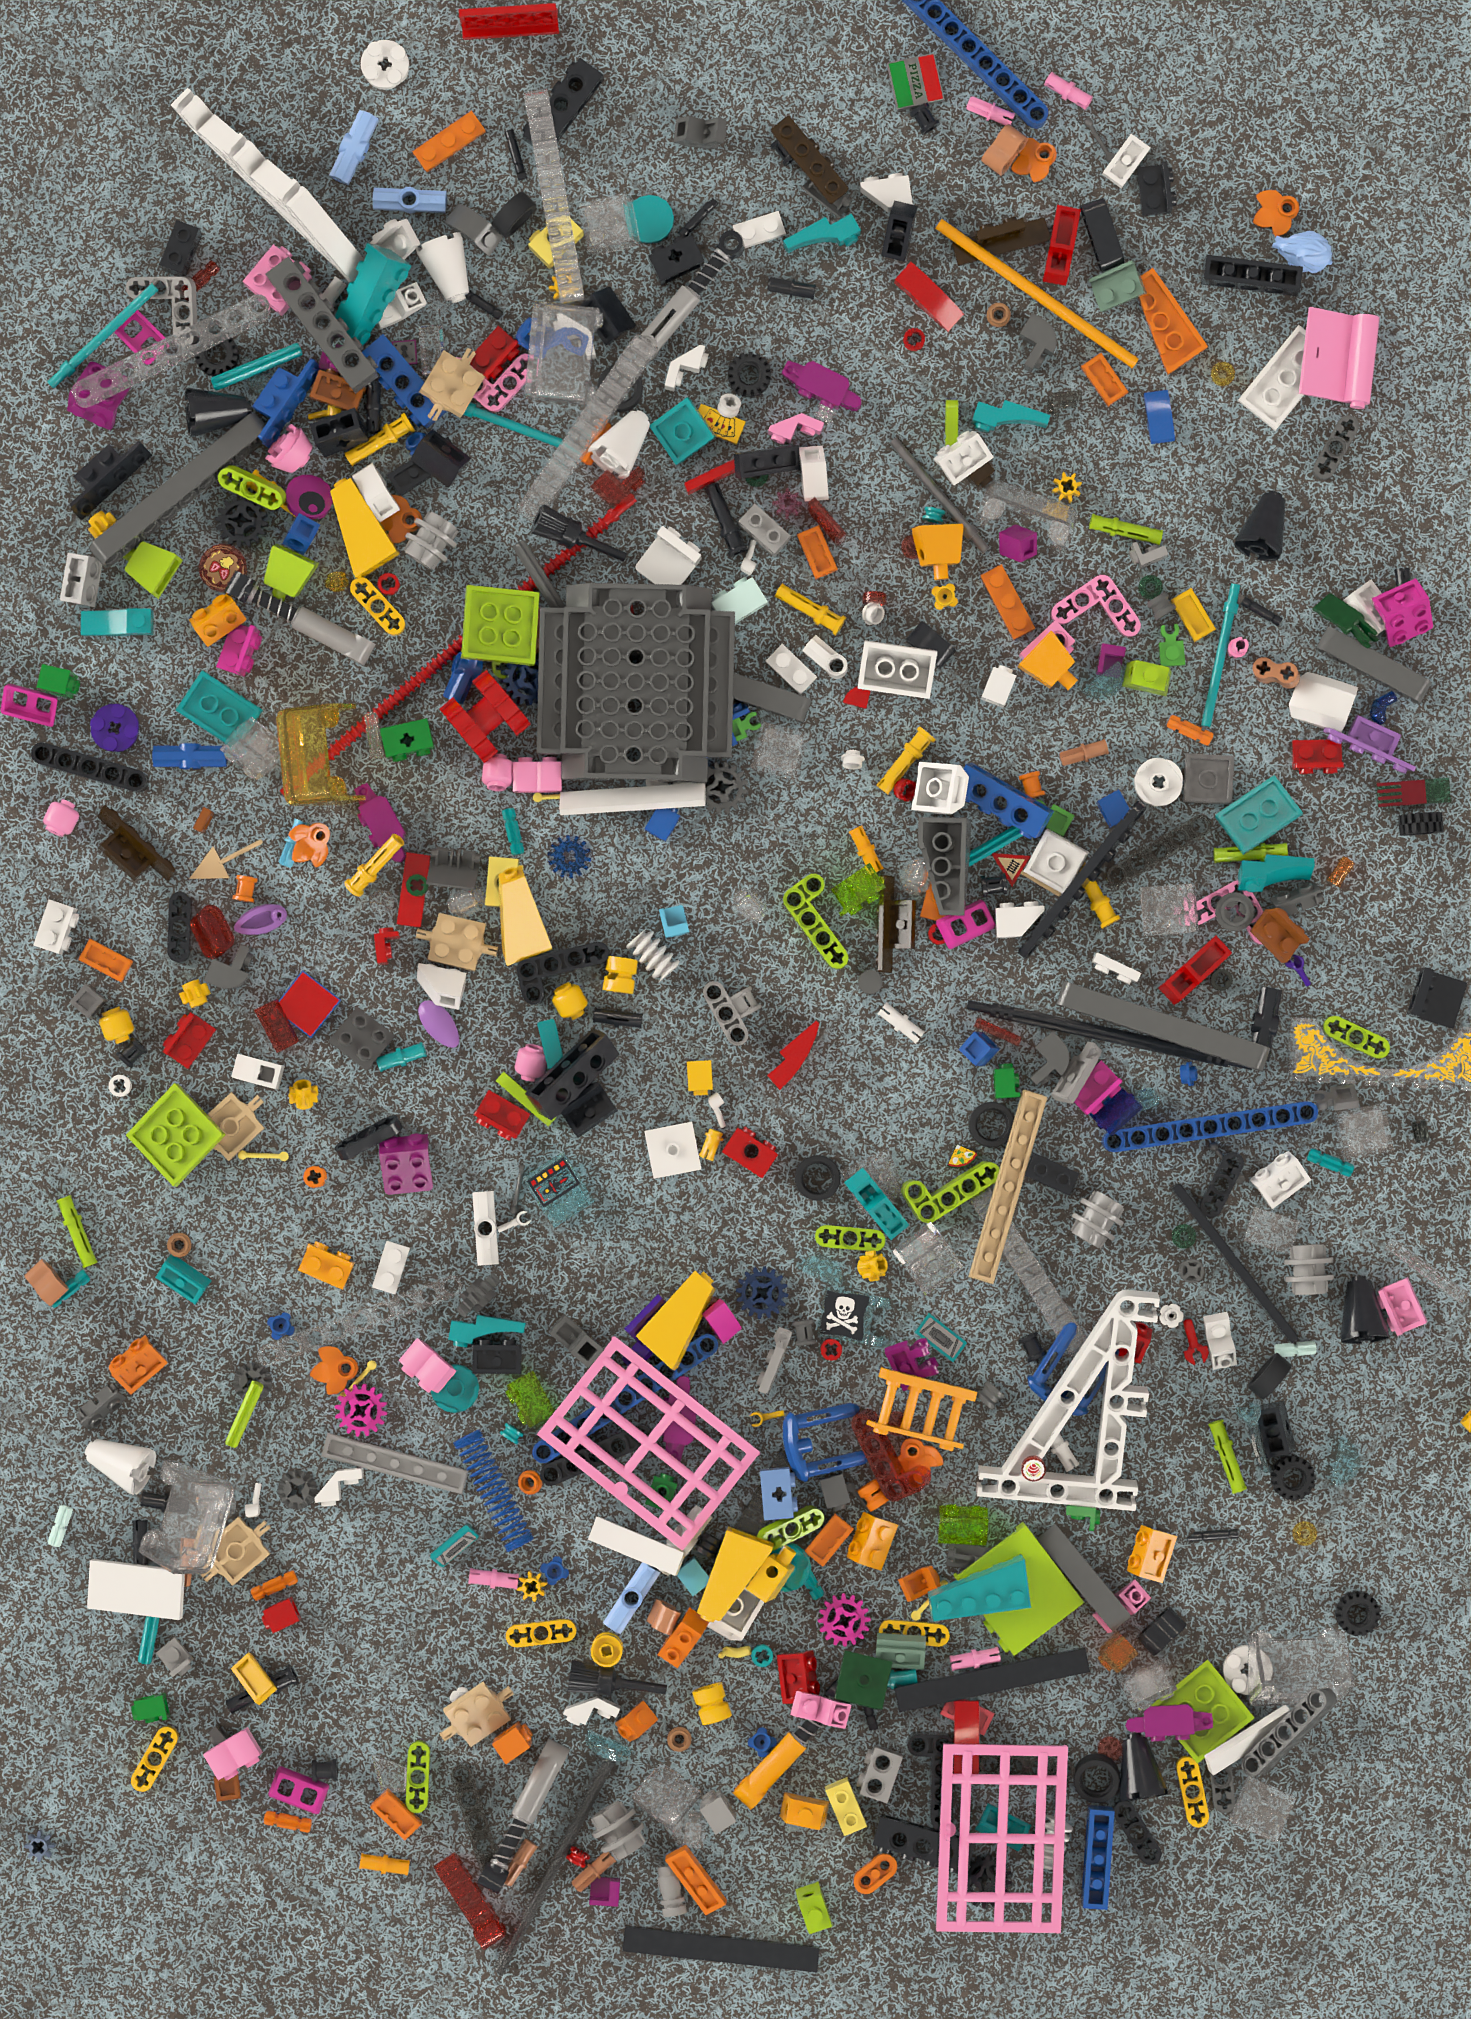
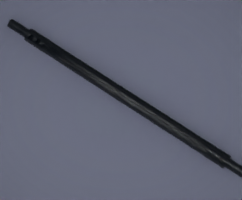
(1095, 1032)

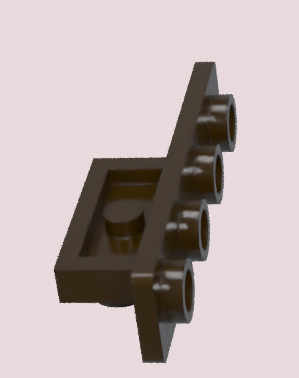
(809, 159)
(1005, 238)
(130, 850)
(896, 925)

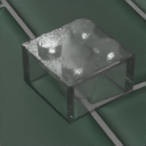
(609, 224)
(252, 748)
(779, 752)
(1169, 909)
(1363, 1131)
(927, 1258)
(1147, 1684)
(1262, 1808)

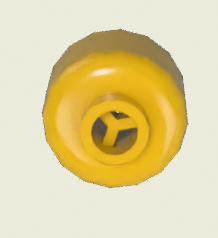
(569, 1000)
(116, 1025)

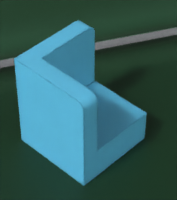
(674, 921)
(693, 1576)

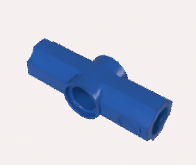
(463, 674)
(188, 756)

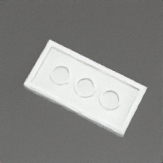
(1278, 384)
(135, 1589)

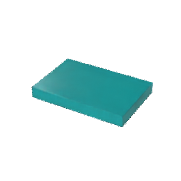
(216, 707)
(1258, 814)

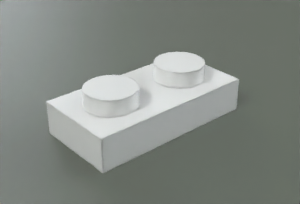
(1126, 161)
(761, 229)
(791, 669)
(1124, 973)
(391, 1267)

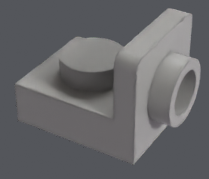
(1152, 555)
(175, 1657)

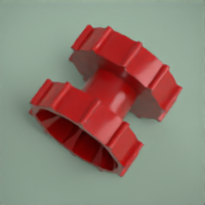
(485, 716)

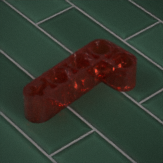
(887, 1453)
(471, 1901)

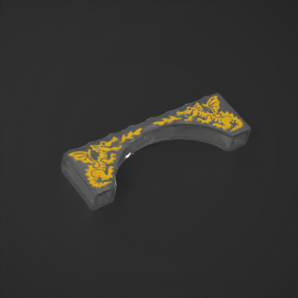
(1316, 1057)

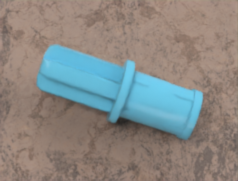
(286, 856)

